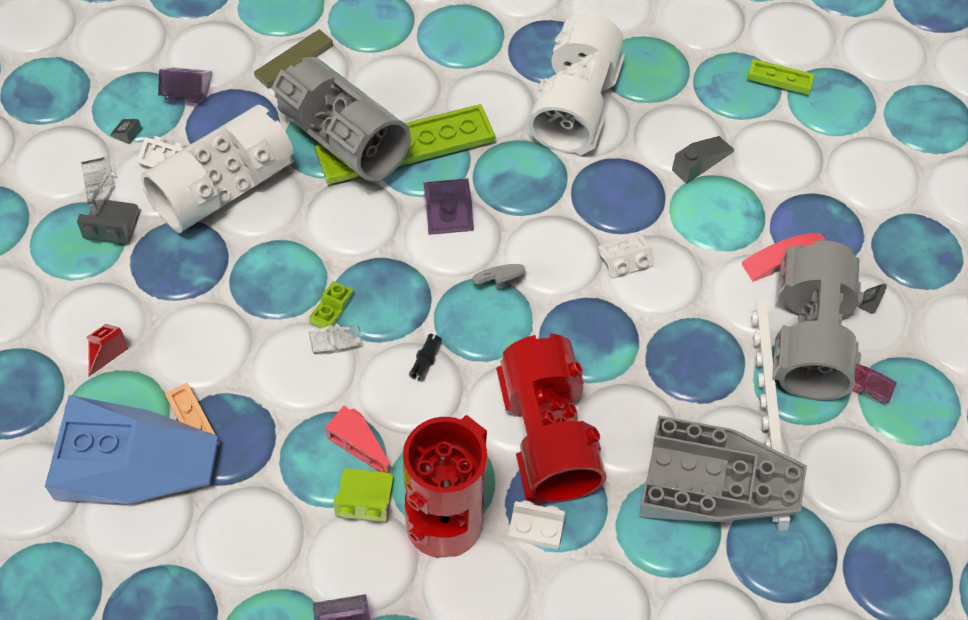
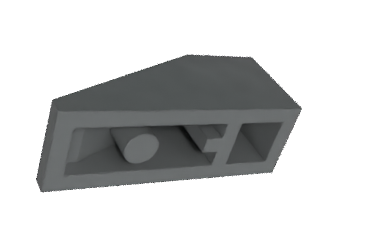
(699, 157)

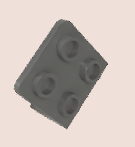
(113, 223)

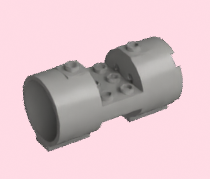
(342, 118)
(818, 353)

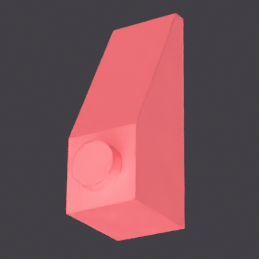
(353, 435)

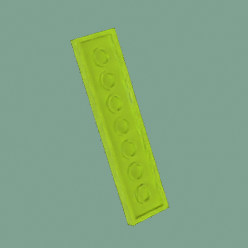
(429, 139)

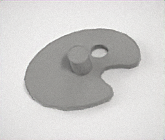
(500, 274)

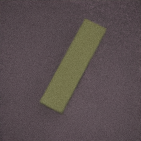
(308, 47)

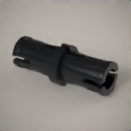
(425, 357)

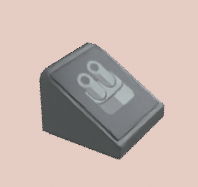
(126, 130)
(872, 298)

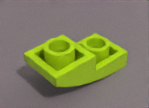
(332, 305)

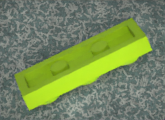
(781, 76)

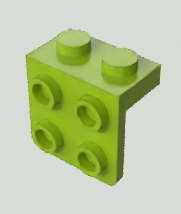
(363, 495)

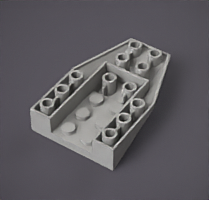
(717, 475)

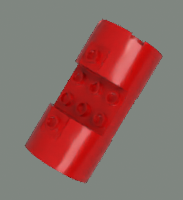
(559, 454)
(445, 485)

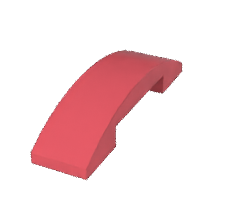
(766, 260)

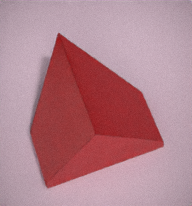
(104, 346)

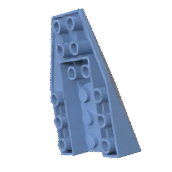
(126, 454)

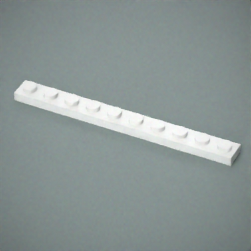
(769, 399)

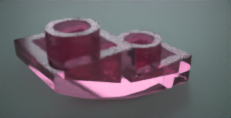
(873, 384)

